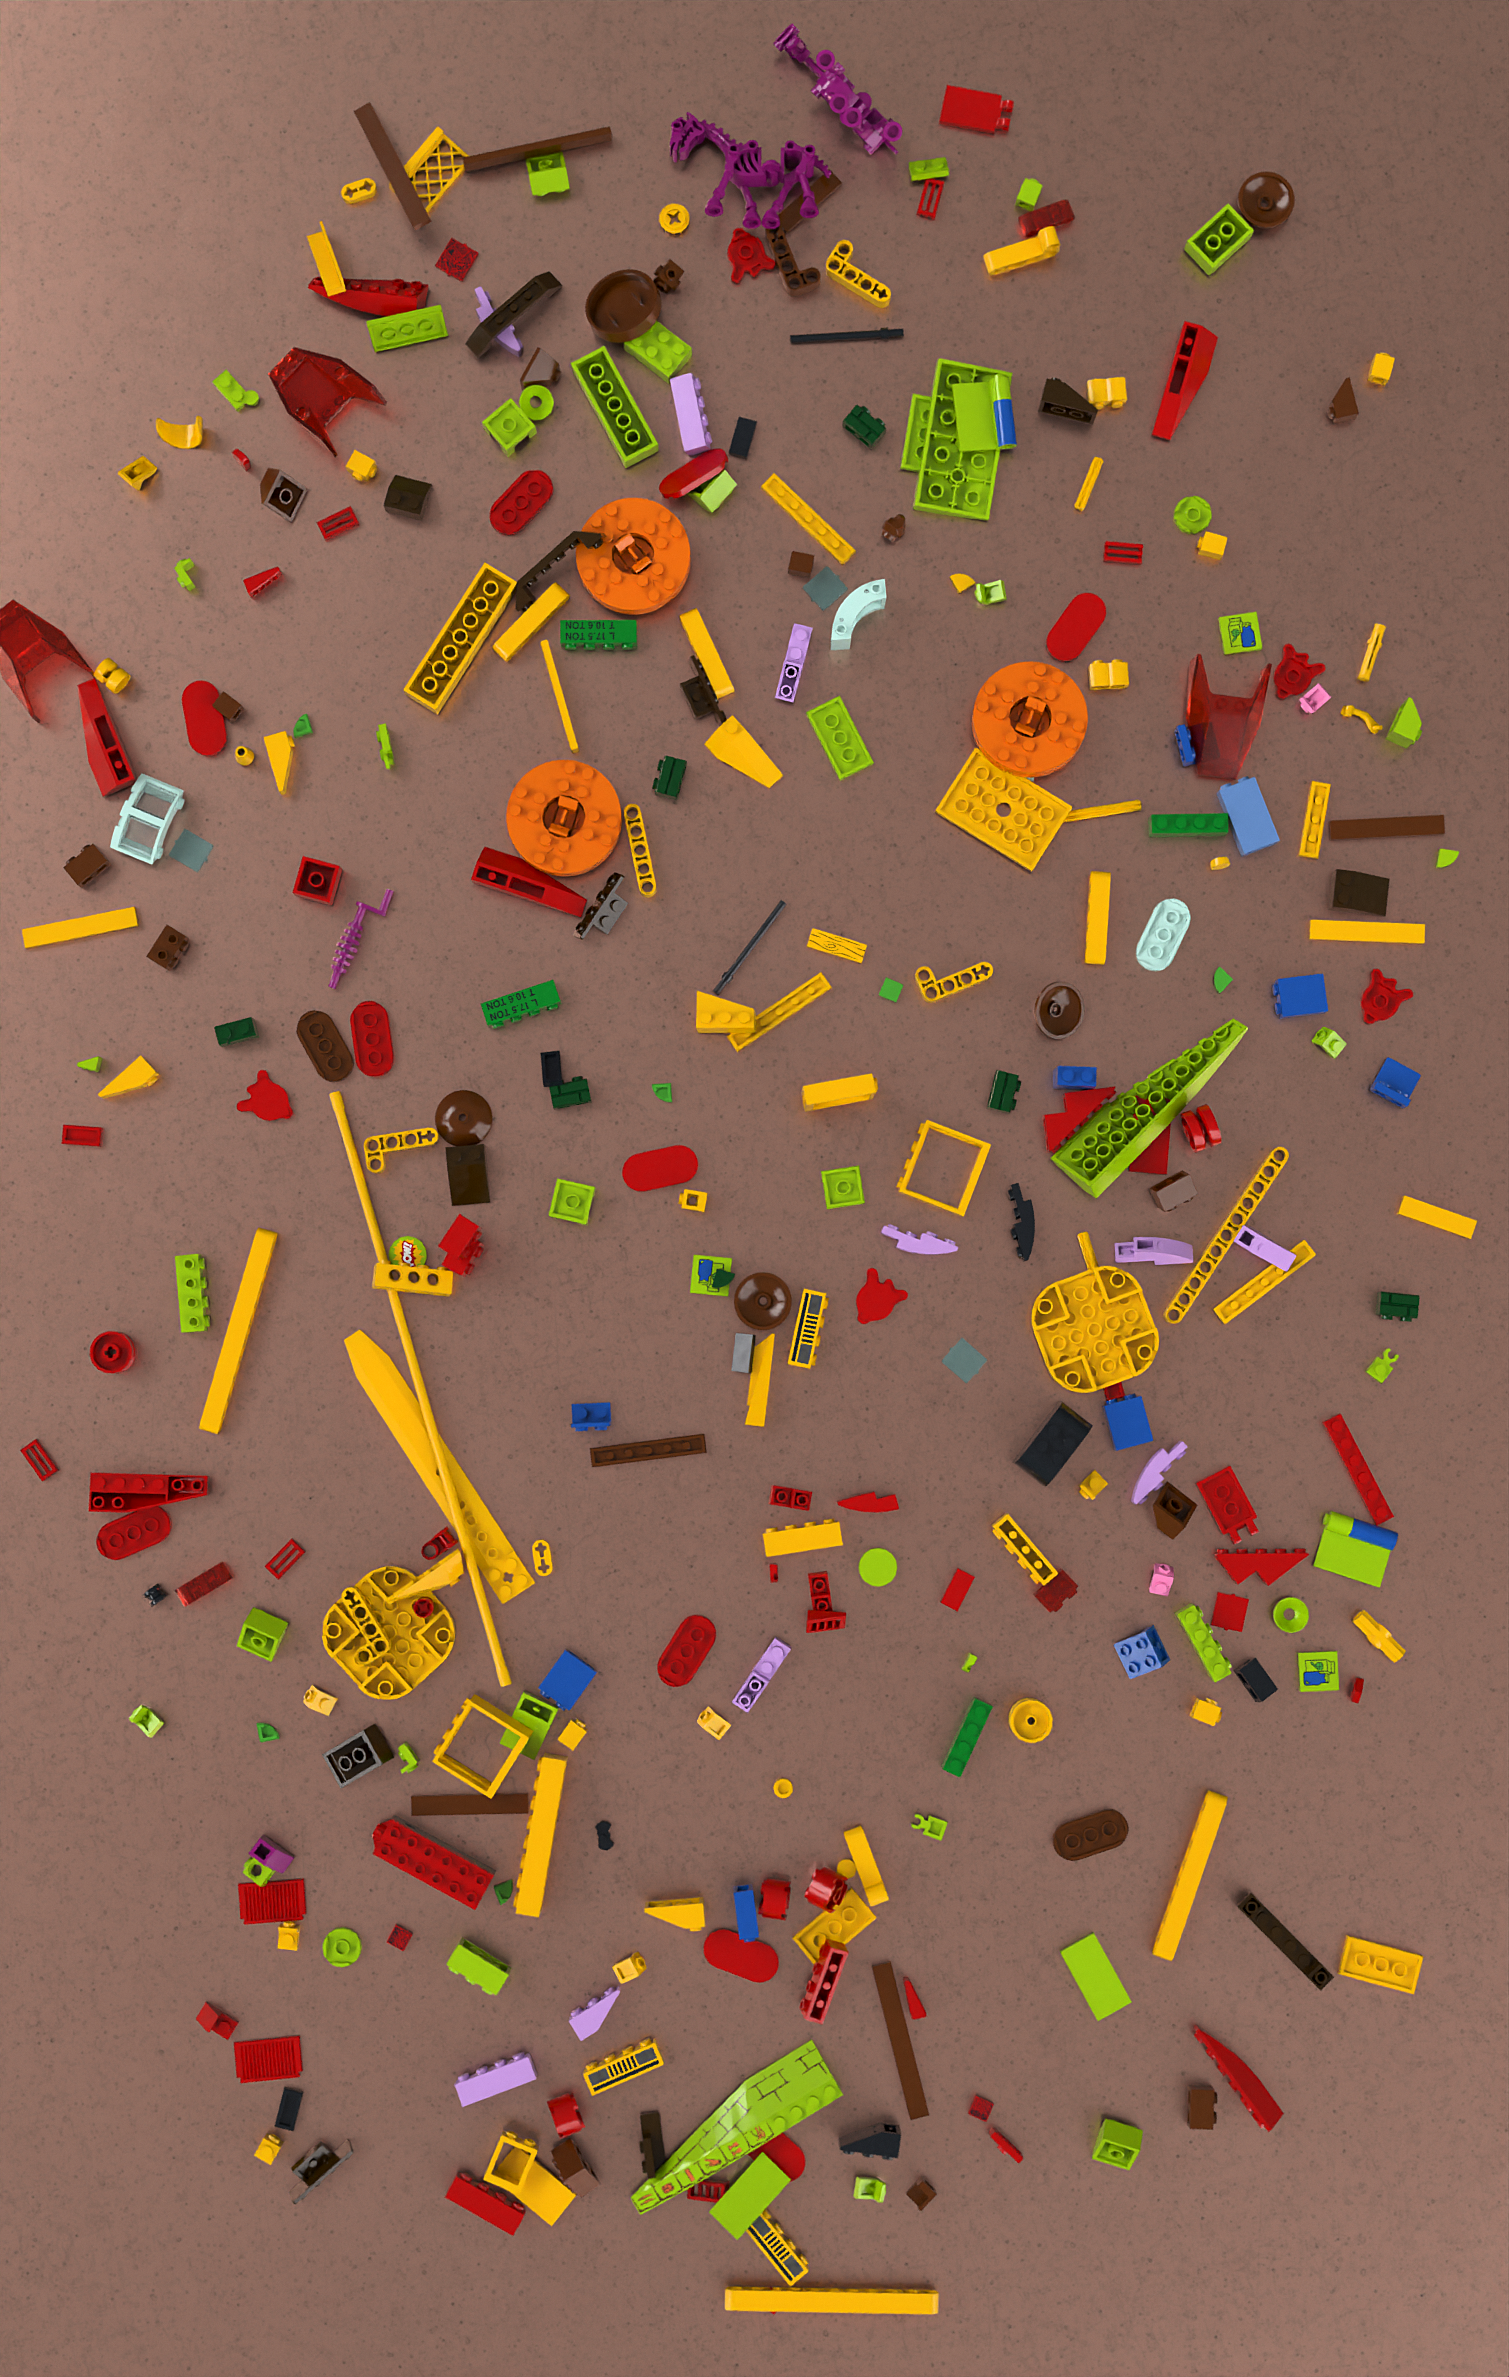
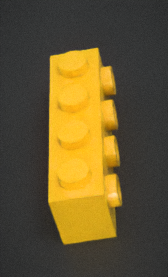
(1022, 1546)

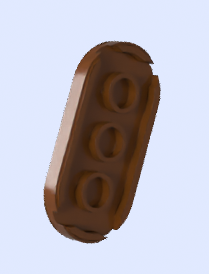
(325, 1046)
(1090, 1834)

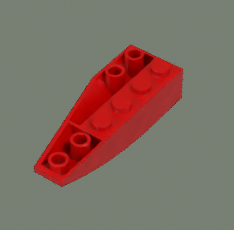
(377, 296)
(1185, 377)
(103, 743)
(520, 879)
(141, 1491)
(1254, 2094)

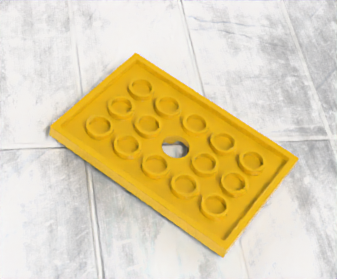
(1020, 835)

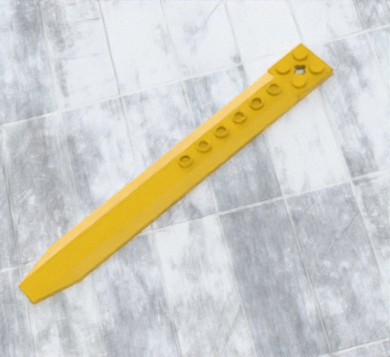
(406, 1421)

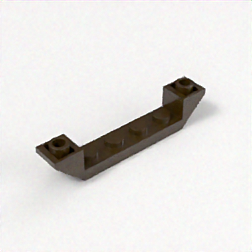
(510, 311)
(523, 595)
(1285, 1941)

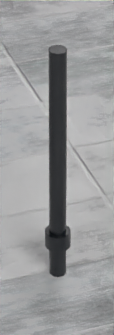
(883, 333)
(727, 977)

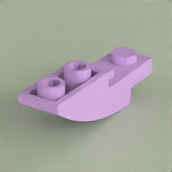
(506, 338)
(793, 662)
(927, 1244)
(1155, 1249)
(1150, 1477)
(761, 1674)

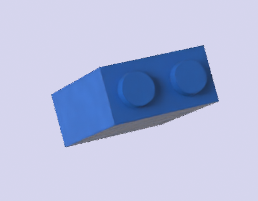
(1300, 996)
(1074, 1078)
(1127, 1422)
(567, 1680)
(746, 1912)

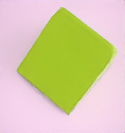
(91, 1064)

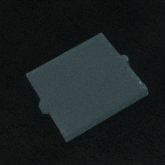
(825, 588)
(191, 850)
(964, 1360)

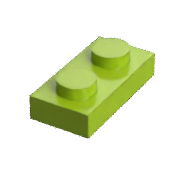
(928, 169)

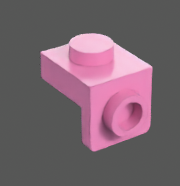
(1314, 699)
(1162, 1579)

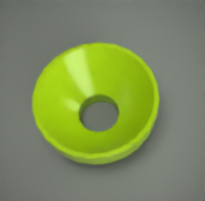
(546, 402)
(1300, 1617)

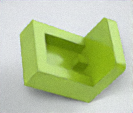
(181, 568)
(990, 592)
(1329, 1041)
(146, 1720)
(870, 2188)

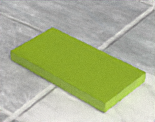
(407, 328)
(839, 738)
(1095, 1976)
(749, 2196)

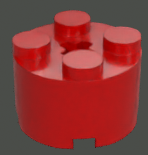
(826, 1889)
(775, 1899)
(564, 2115)

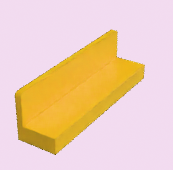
(326, 262)

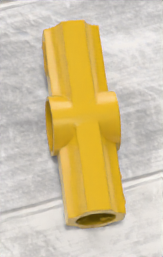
(1378, 1636)

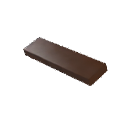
(822, 189)

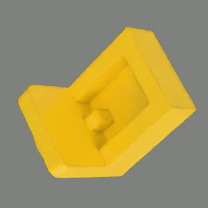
(319, 1700)

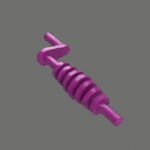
(352, 933)

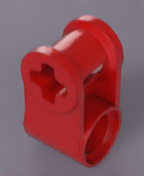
(439, 1543)

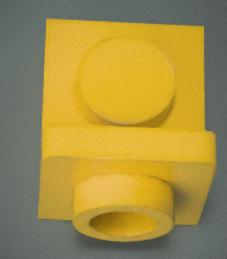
(1092, 1485)
(713, 1723)
(288, 1936)
(629, 1968)

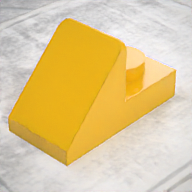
(137, 472)

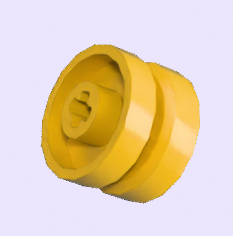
(1040, 1725)

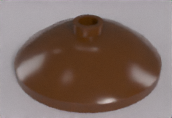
(1268, 189)
(1066, 1013)
(477, 1121)
(748, 1303)

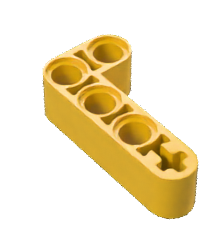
(1023, 252)
(860, 279)
(955, 979)
(379, 1153)
(362, 1623)
(866, 1866)

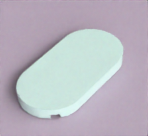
(1163, 934)

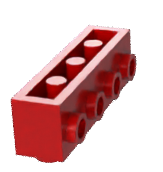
(824, 1981)
(485, 2203)

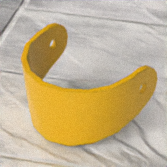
(181, 435)

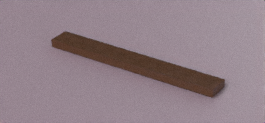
(537, 149)
(392, 166)
(900, 2040)

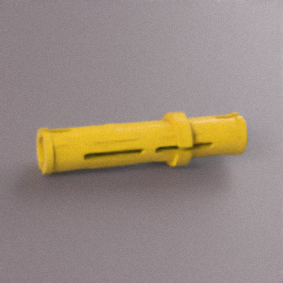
(1374, 644)

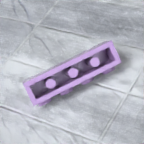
(690, 414)
(495, 2079)

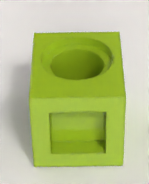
(1028, 194)
(263, 1878)

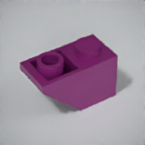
(271, 1854)

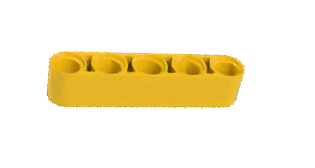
(531, 621)
(706, 653)
(635, 842)
(1097, 917)

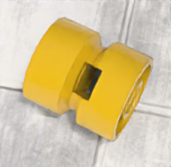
(108, 673)

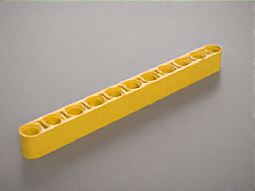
(1232, 1228)
(238, 1330)
(831, 2300)

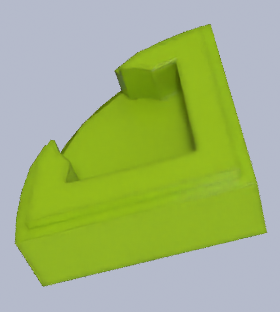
(1446, 857)
(971, 1659)

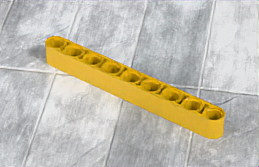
(1189, 1875)

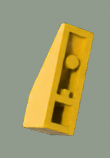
(280, 754)
(134, 1077)

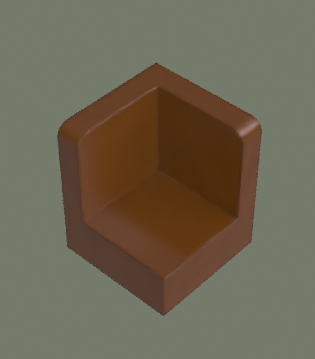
(801, 564)
(228, 707)
(921, 2193)

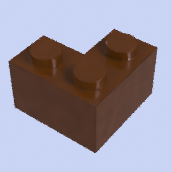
(574, 2169)

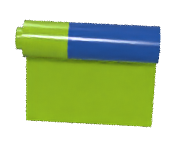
(984, 415)
(1354, 1548)

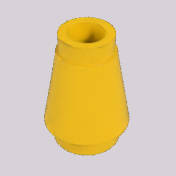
(245, 759)

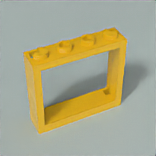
(839, 1092)
(916, 1148)
(463, 1772)

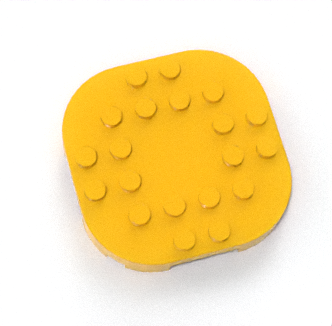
(1094, 1329)
(416, 1642)

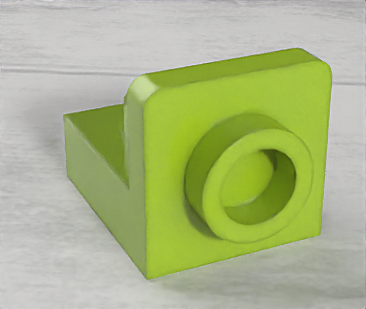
(407, 1754)

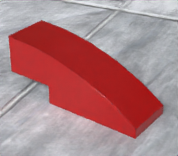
(869, 1503)

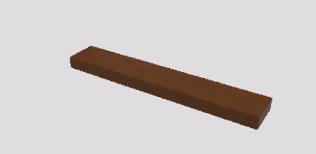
(1387, 827)
(648, 1450)
(469, 1804)

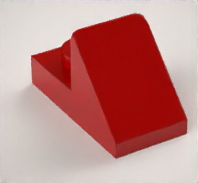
(216, 2020)

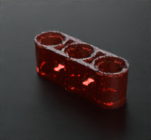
(1050, 215)
(203, 1584)

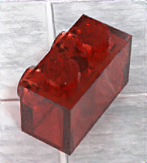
(1056, 1591)

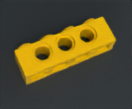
(382, 1280)

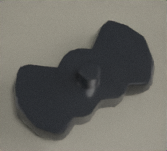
(603, 1833)

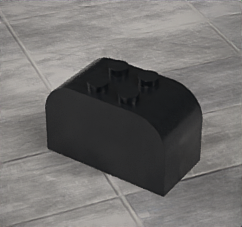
(1052, 1444)

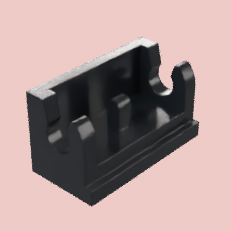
(1255, 1680)

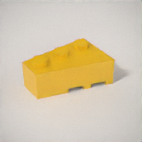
(723, 1016)

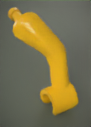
(1372, 725)

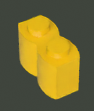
(1106, 392)
(1108, 675)

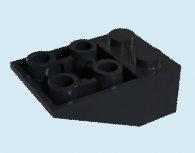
(877, 2139)

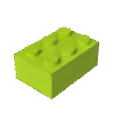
(1218, 239)
(660, 351)
(478, 1967)

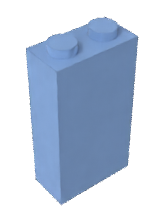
(1247, 816)

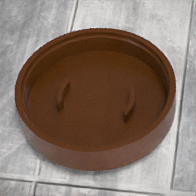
(623, 305)

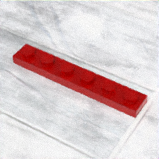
(1358, 1469)

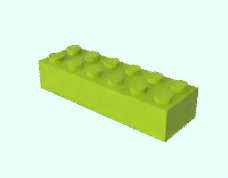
(614, 407)

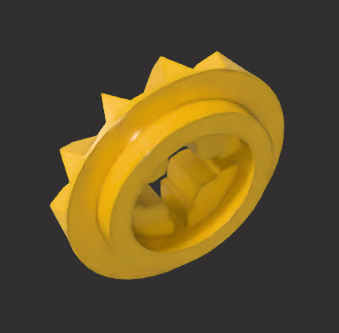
(673, 210)

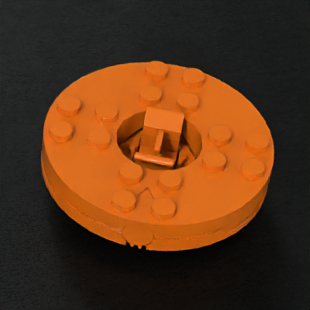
(641, 557)
(1029, 719)
(564, 817)

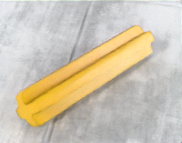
(1088, 483)
(1087, 1250)

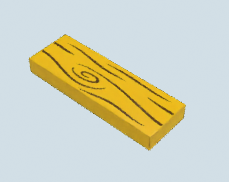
(836, 945)

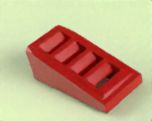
(260, 581)
(824, 1621)
(915, 2006)
(707, 2197)

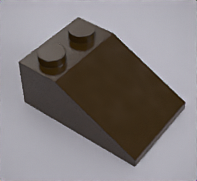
(1065, 402)
(1358, 893)
(468, 1174)
(358, 1755)

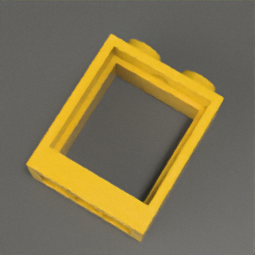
(503, 2180)

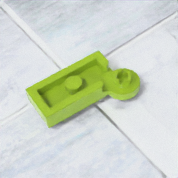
(234, 392)
(385, 753)

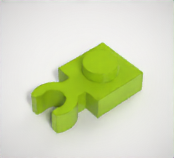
(1380, 1367)
(932, 1826)

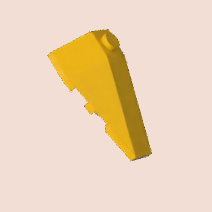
(738, 749)
(435, 1578)

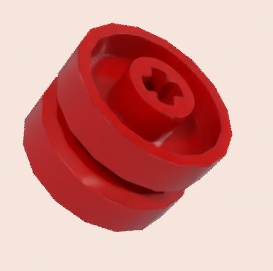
(1200, 1128)
(101, 1352)

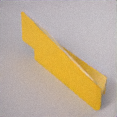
(760, 1382)

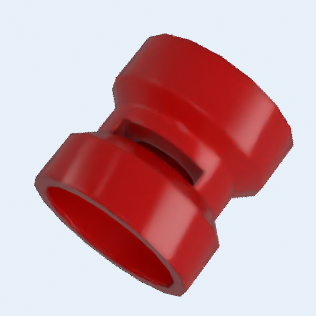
(421, 1609)

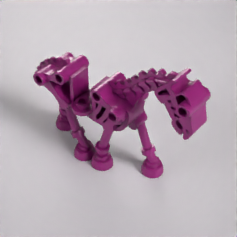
(838, 93)
(745, 169)

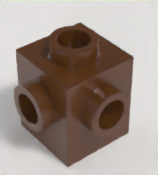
(668, 276)

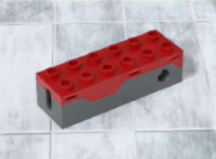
(432, 1861)

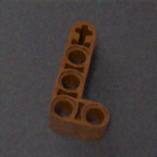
(787, 258)

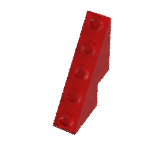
(1077, 1108)
(1266, 1564)

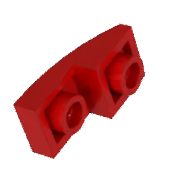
(790, 1497)
(820, 1591)

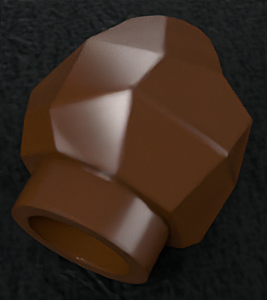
(894, 527)

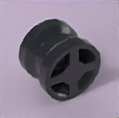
(155, 1595)

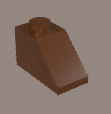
(1343, 405)

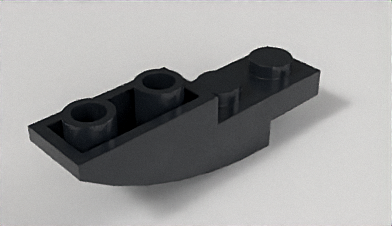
(1025, 1229)

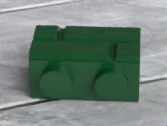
(864, 426)
(670, 777)
(236, 1032)
(1003, 1092)
(570, 1093)
(1397, 1305)

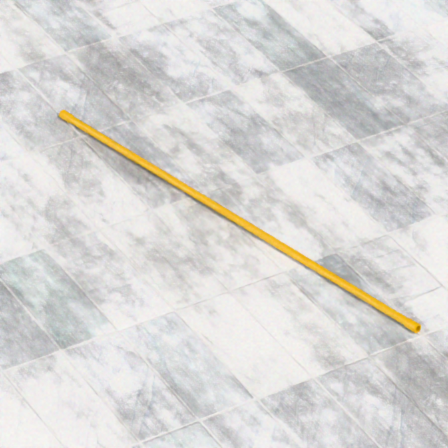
(501, 1668)

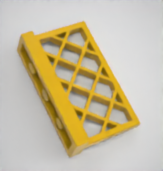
(421, 156)

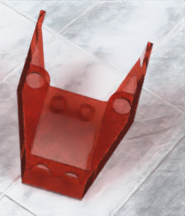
(317, 389)
(25, 644)
(1221, 724)

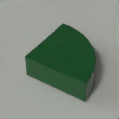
(722, 1278)

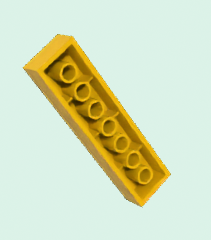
(461, 638)
(541, 1836)

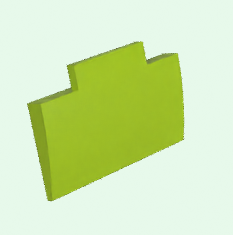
(948, 479)

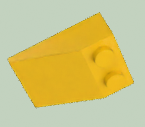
(681, 1912)

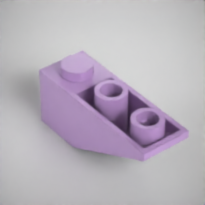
(1264, 1247)
(589, 2019)

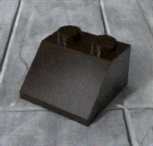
(407, 497)

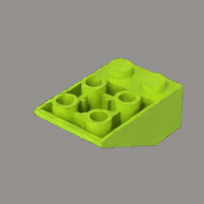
(537, 1716)

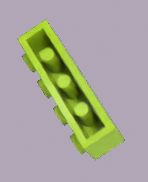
(191, 1293)
(1203, 1643)

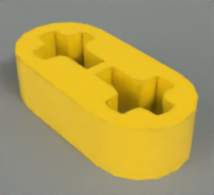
(358, 190)
(547, 1556)

